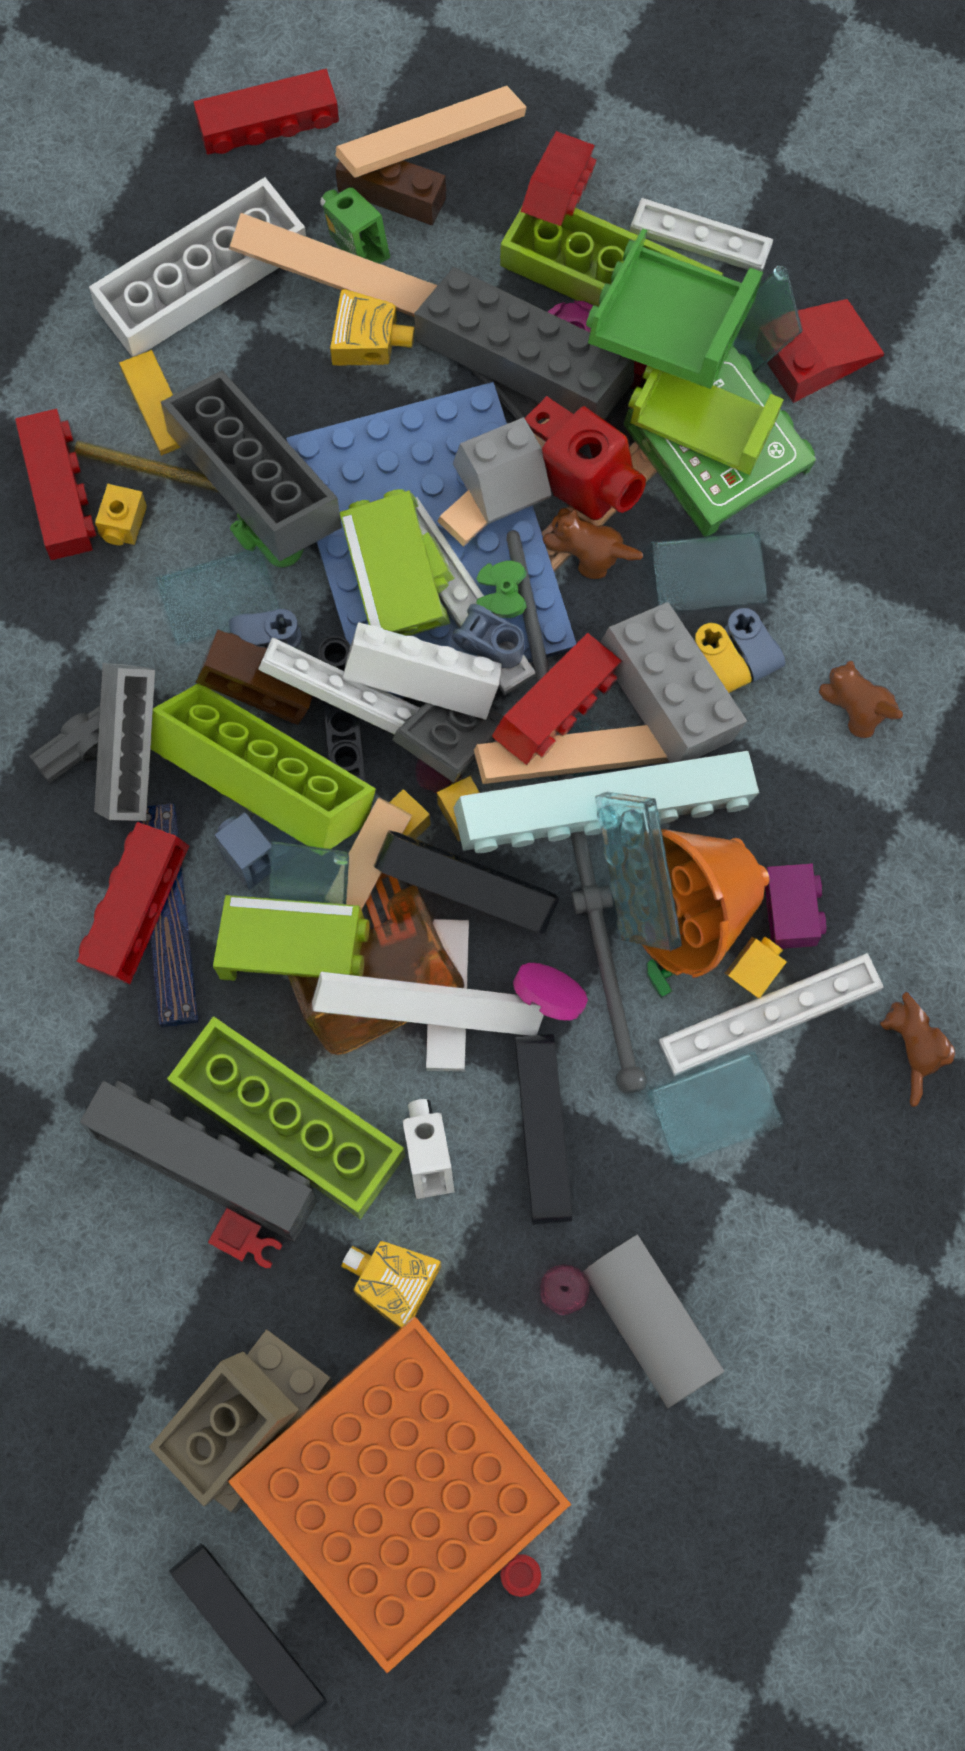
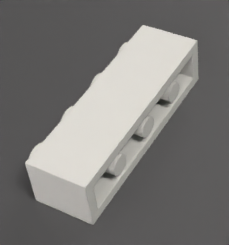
(422, 670)

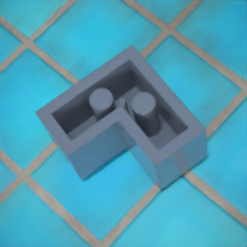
(248, 846)

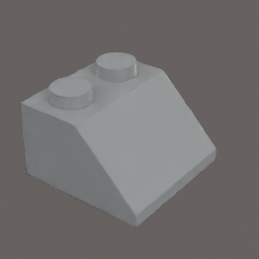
(503, 470)

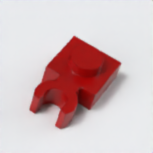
(238, 1235)

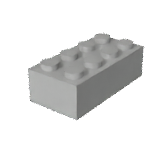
(672, 684)

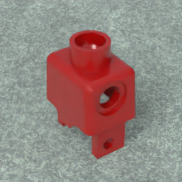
(581, 482)

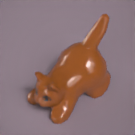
(593, 545)
(861, 699)
(925, 1045)

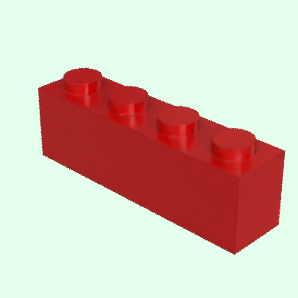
(266, 111)
(559, 179)
(54, 484)
(556, 698)
(132, 902)

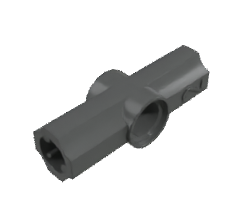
(74, 744)

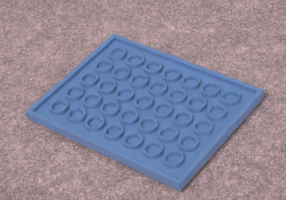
(416, 452)

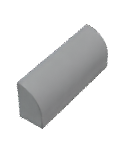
(124, 742)
(653, 1321)

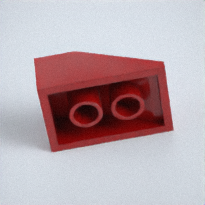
(826, 350)

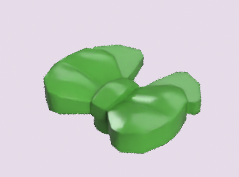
(506, 577)

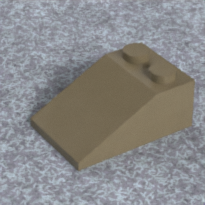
(222, 1426)

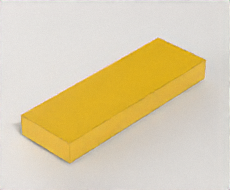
(148, 390)

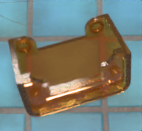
(400, 950)

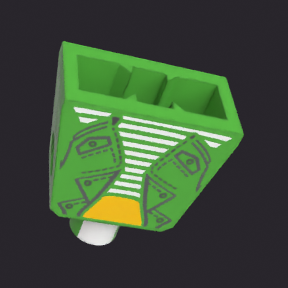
(352, 214)

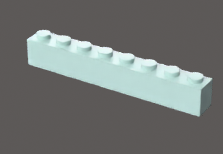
(570, 804)

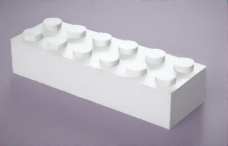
(188, 272)

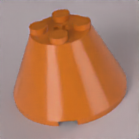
(714, 896)

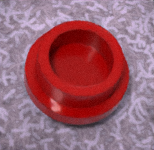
(521, 1575)

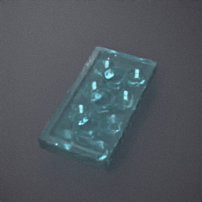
(638, 870)

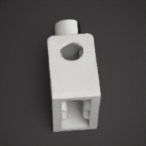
(427, 1150)

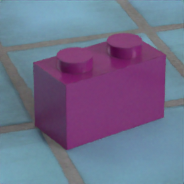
(794, 906)

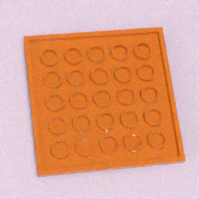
(399, 1493)

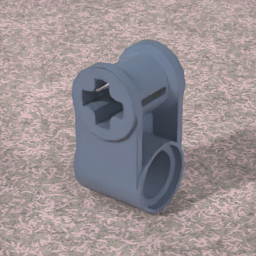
(261, 627)
(485, 631)
(757, 646)

